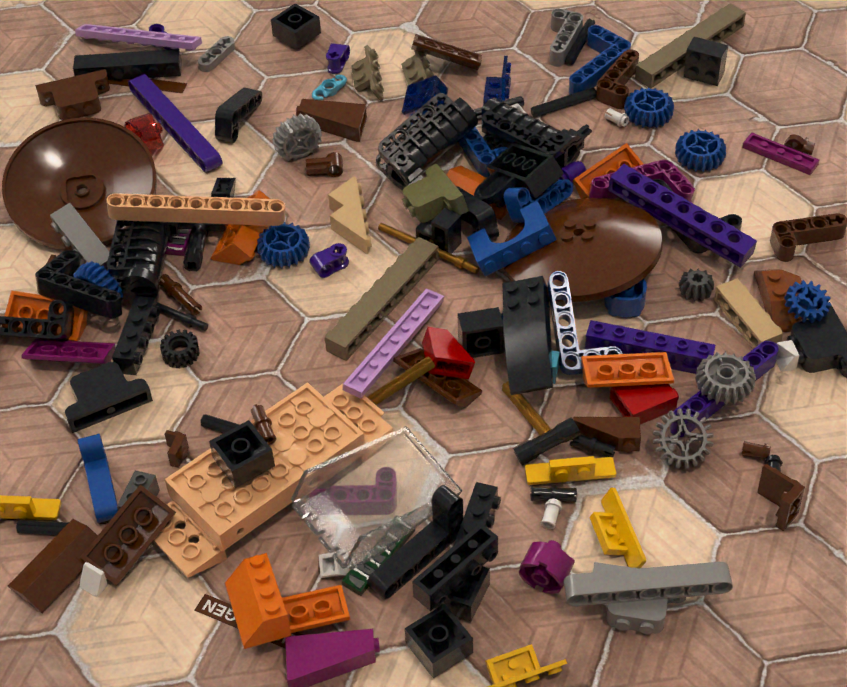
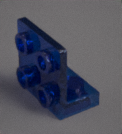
(497, 86)
(421, 92)

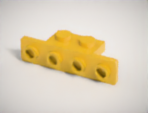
(570, 470)
(29, 508)
(616, 531)
(518, 665)

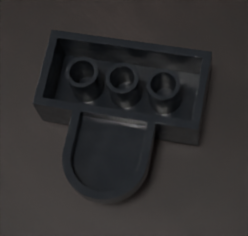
(518, 168)

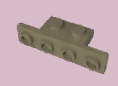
(417, 68)
(367, 73)

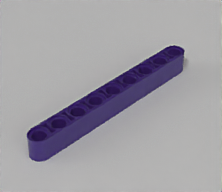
(175, 123)

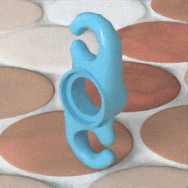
(321, 89)

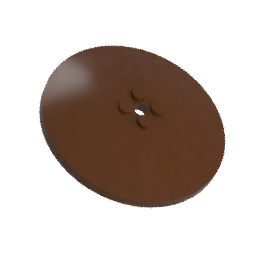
(72, 156)
(612, 254)

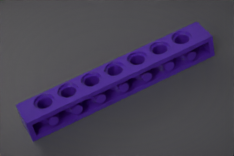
(682, 215)

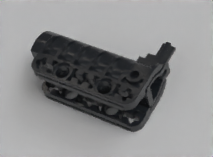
(509, 125)
(425, 139)
(141, 255)

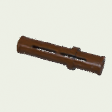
(175, 290)

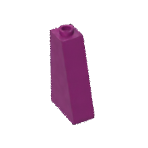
(328, 655)

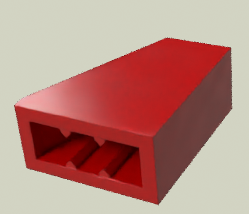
(447, 354)
(644, 400)

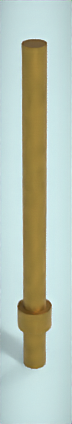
(459, 262)

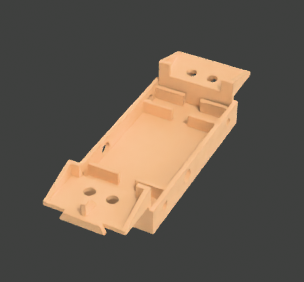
(306, 432)

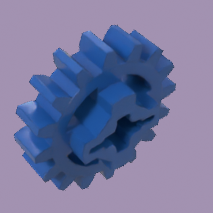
(807, 301)

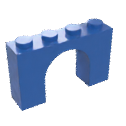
(494, 256)

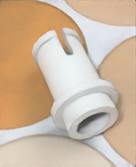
(618, 118)
(552, 509)

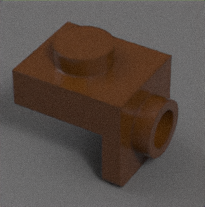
(178, 447)

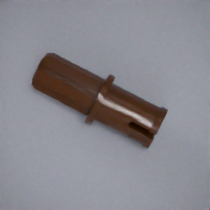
(263, 423)

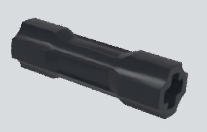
(193, 255)
(559, 434)

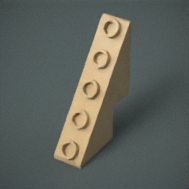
(349, 215)

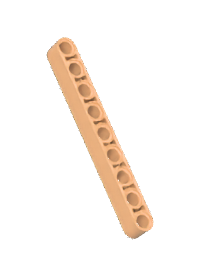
(196, 209)

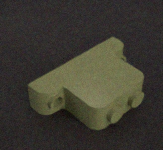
(433, 194)

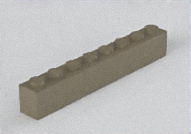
(673, 55)
(381, 299)

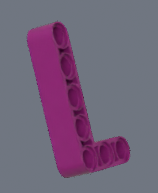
(661, 169)

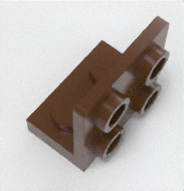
(783, 492)

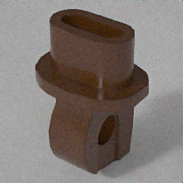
(798, 143)

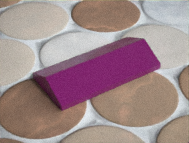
(69, 351)

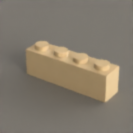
(746, 313)

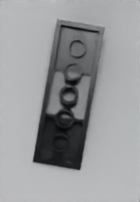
(527, 335)

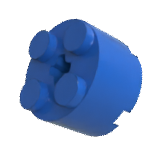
(628, 302)

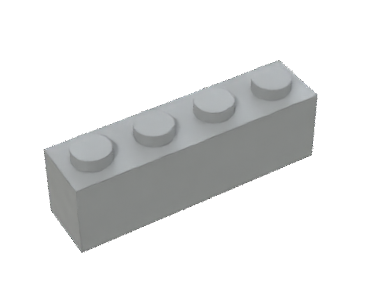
(79, 235)

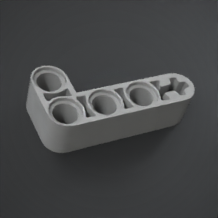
(568, 26)

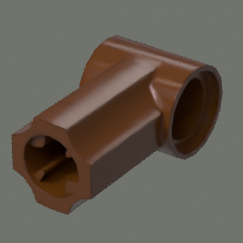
(330, 165)

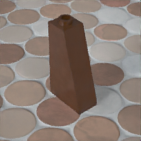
(335, 117)

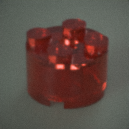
(147, 130)

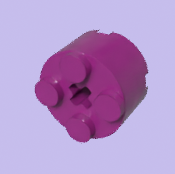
(546, 566)

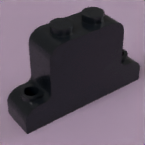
(821, 343)
(104, 394)

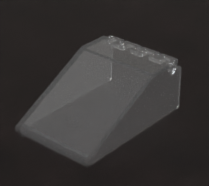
(370, 496)

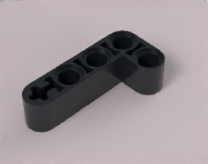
(233, 111)
(479, 215)
(49, 326)

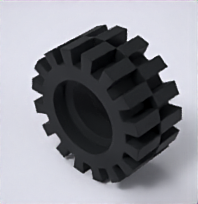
(179, 357)

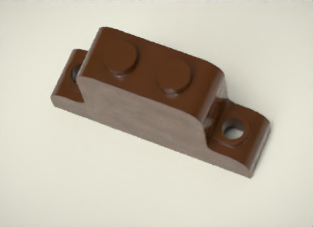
(75, 95)

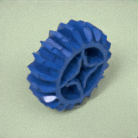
(649, 107)
(700, 150)
(283, 245)
(97, 275)

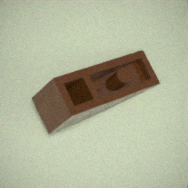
(616, 431)

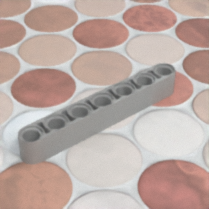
(648, 583)

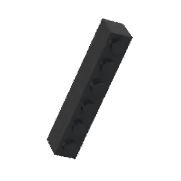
(131, 64)

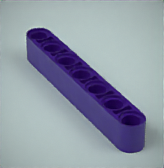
(761, 358)

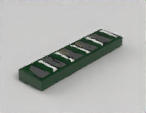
(357, 578)

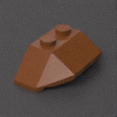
(773, 288)

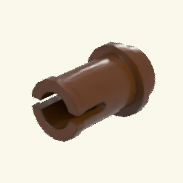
(756, 450)

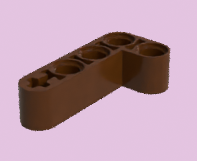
(611, 86)
(802, 231)

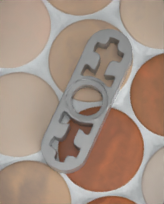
(208, 61)

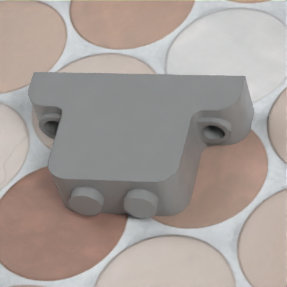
(640, 616)

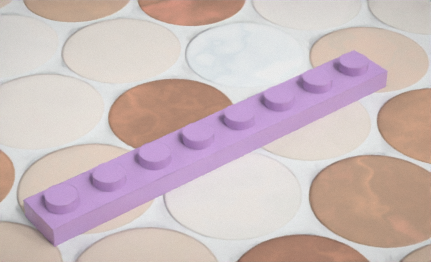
(142, 37)
(392, 343)

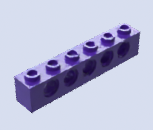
(682, 353)

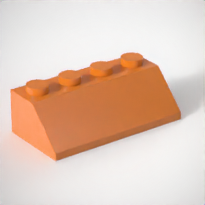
(239, 241)
(257, 602)

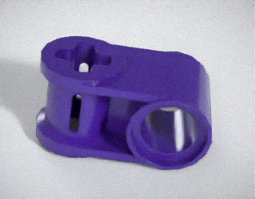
(337, 57)
(328, 261)

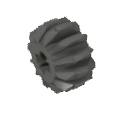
(696, 284)

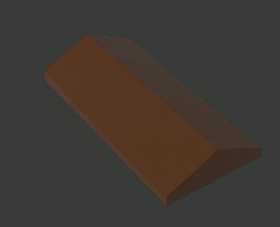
(446, 52)
(454, 389)
(128, 534)
(54, 566)

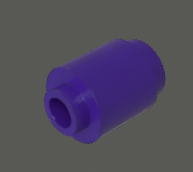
(572, 171)

